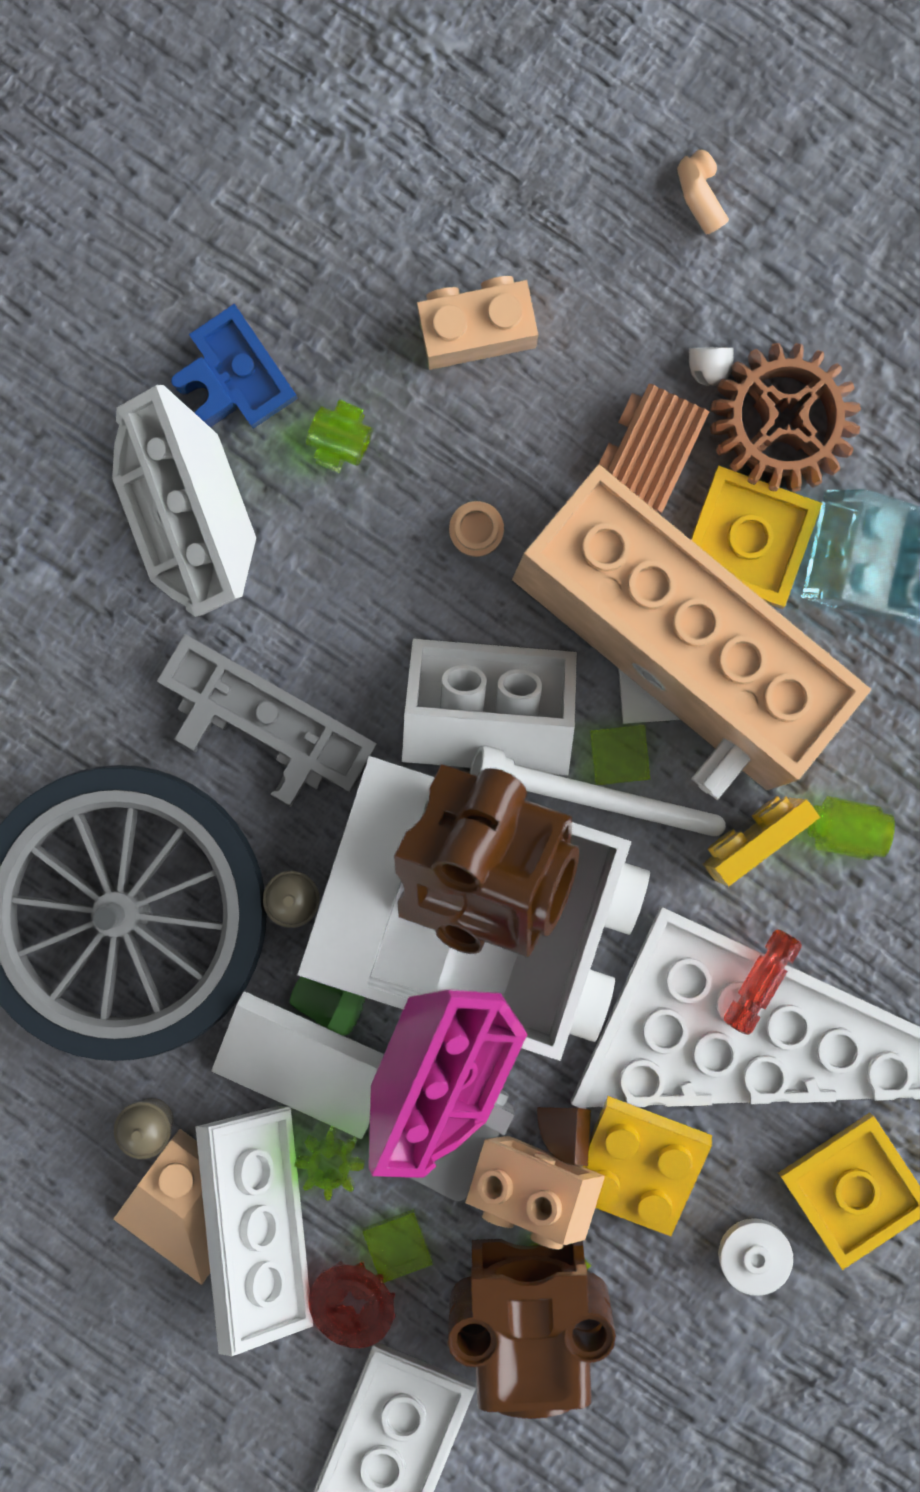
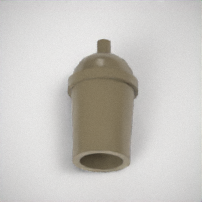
(291, 899)
(144, 1128)

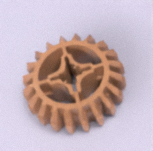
(819, 385)

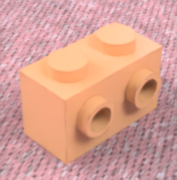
(477, 322)
(534, 1191)

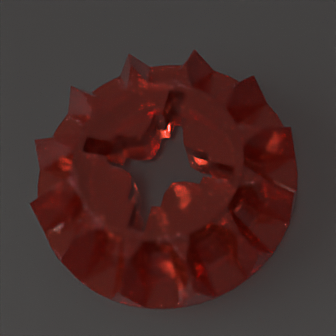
(342, 1322)

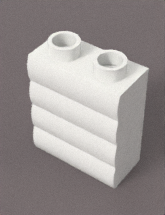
(378, 955)

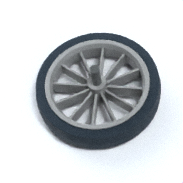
(125, 912)

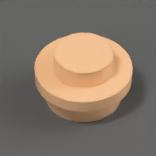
(476, 528)

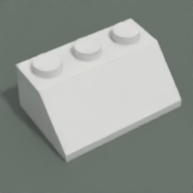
(492, 699)

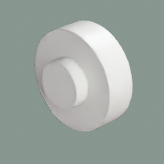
(755, 1257)

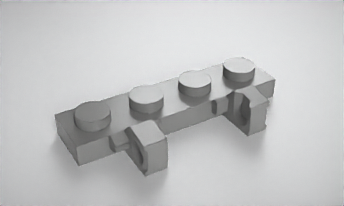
(225, 693)

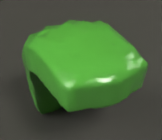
(327, 1005)

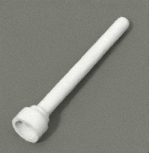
(599, 796)

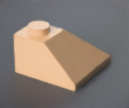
(169, 1208)

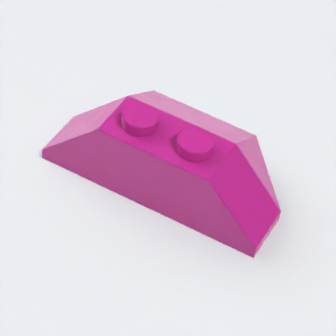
(439, 1078)

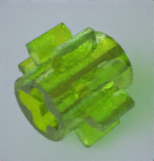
(339, 436)
(330, 1178)

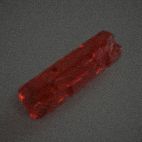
(762, 982)

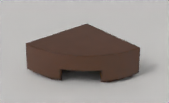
(566, 1133)

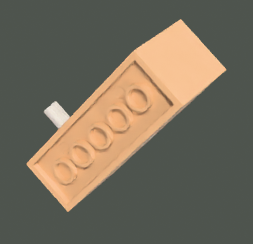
(689, 635)

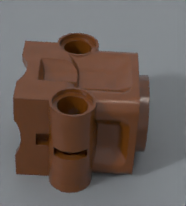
(486, 863)
(530, 1327)

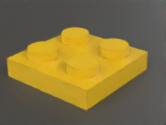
(756, 532)
(775, 826)
(645, 1164)
(855, 1190)

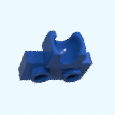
(234, 372)

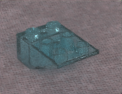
(866, 556)

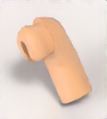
(698, 194)

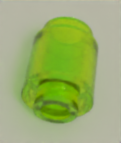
(852, 829)

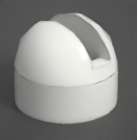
(710, 364)

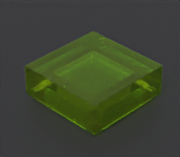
(619, 755)
(398, 1246)

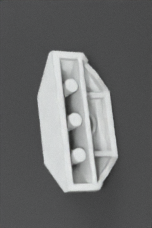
(181, 502)

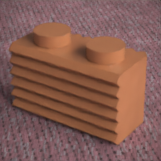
(655, 444)

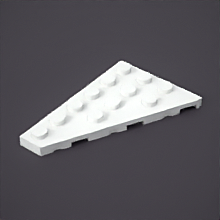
(675, 1049)

